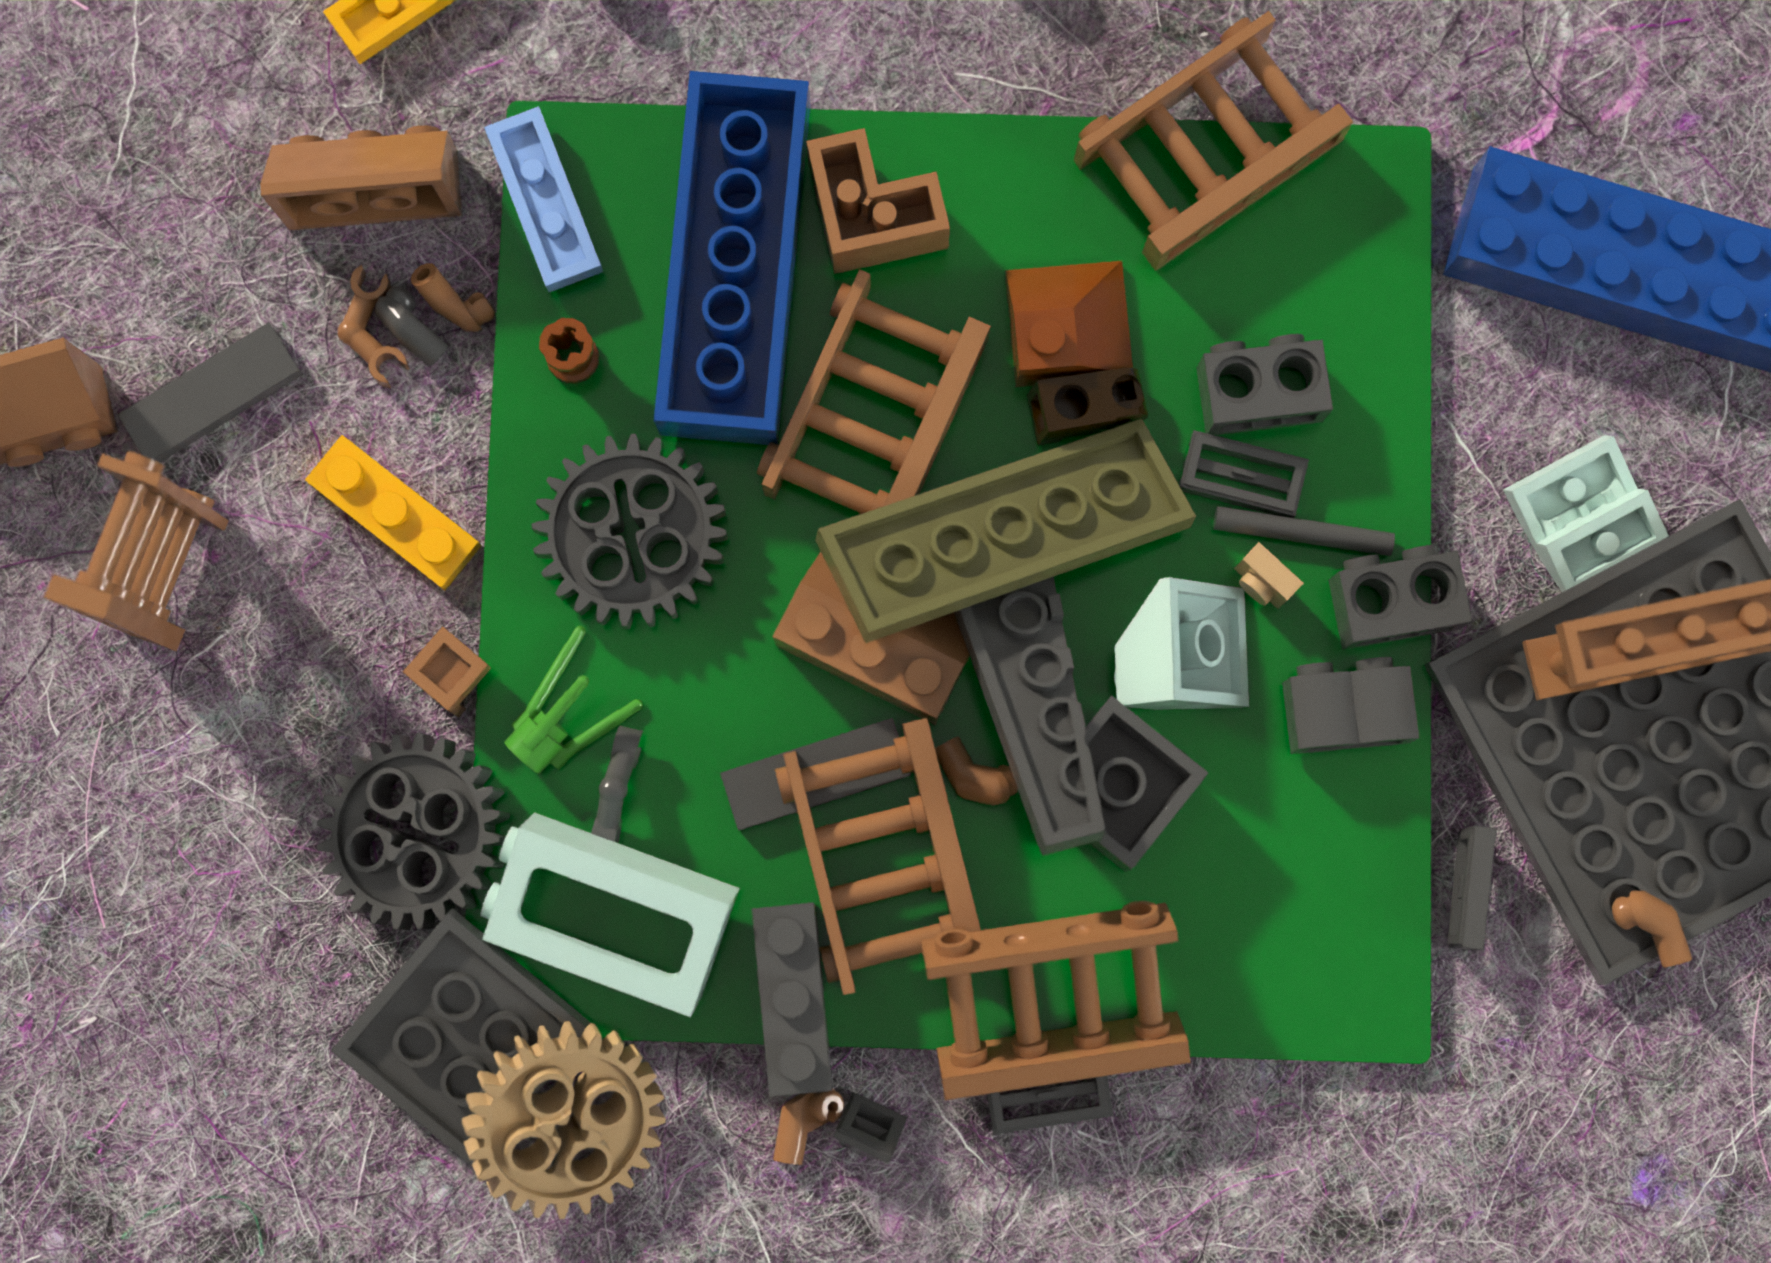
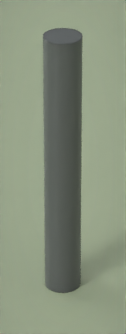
(1304, 531)

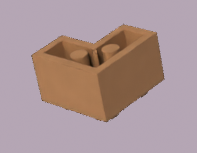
(871, 220)

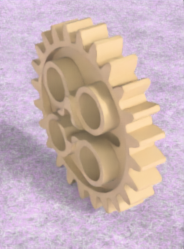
(513, 1112)

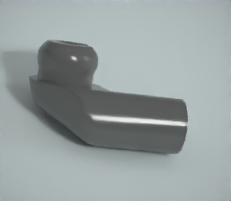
(395, 314)

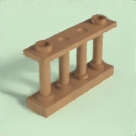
(1216, 196)
(932, 403)
(138, 553)
(1651, 640)
(924, 812)
(1063, 1054)

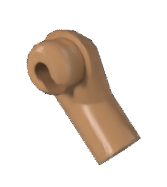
(446, 302)
(975, 781)
(1658, 919)
(801, 1117)

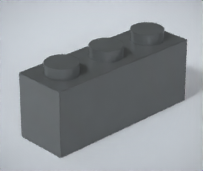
(792, 999)

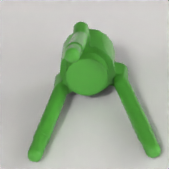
(539, 735)

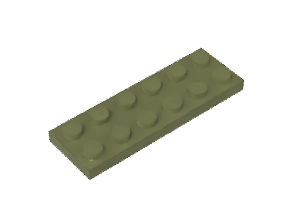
(1003, 529)

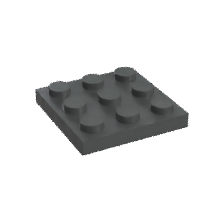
(445, 1021)

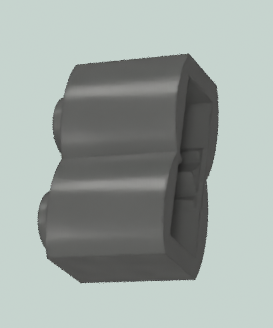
(1350, 708)

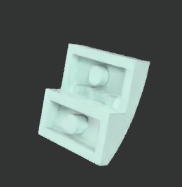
(1585, 512)

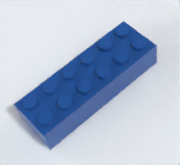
(1616, 256)
(733, 258)

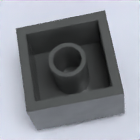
(1138, 781)

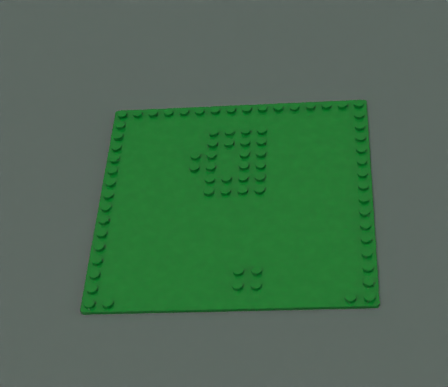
(1283, 870)

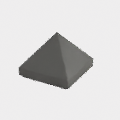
(869, 1128)

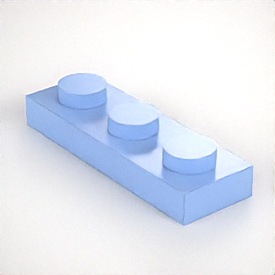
(543, 199)

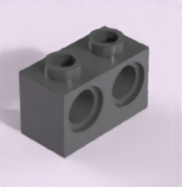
(1267, 400)
(1402, 610)

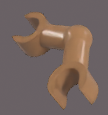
(353, 332)

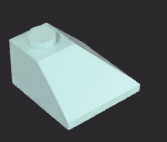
(1185, 649)

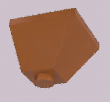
(1067, 320)

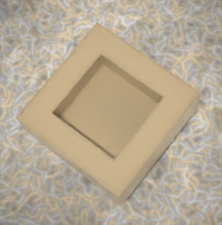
(1266, 577)

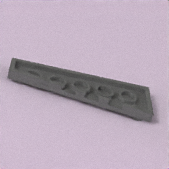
(1032, 698)

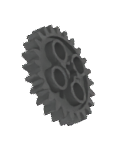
(578, 544)
(395, 883)

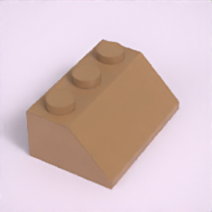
(363, 178)
(51, 401)
(907, 668)

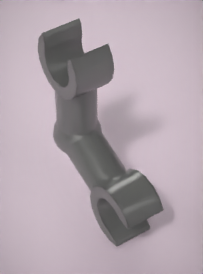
(614, 785)

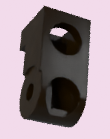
(1085, 403)

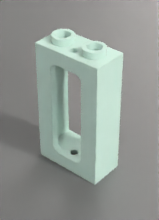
(620, 871)

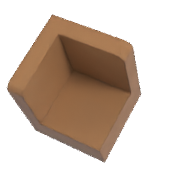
(447, 670)

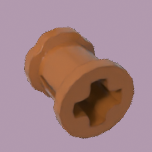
(560, 336)

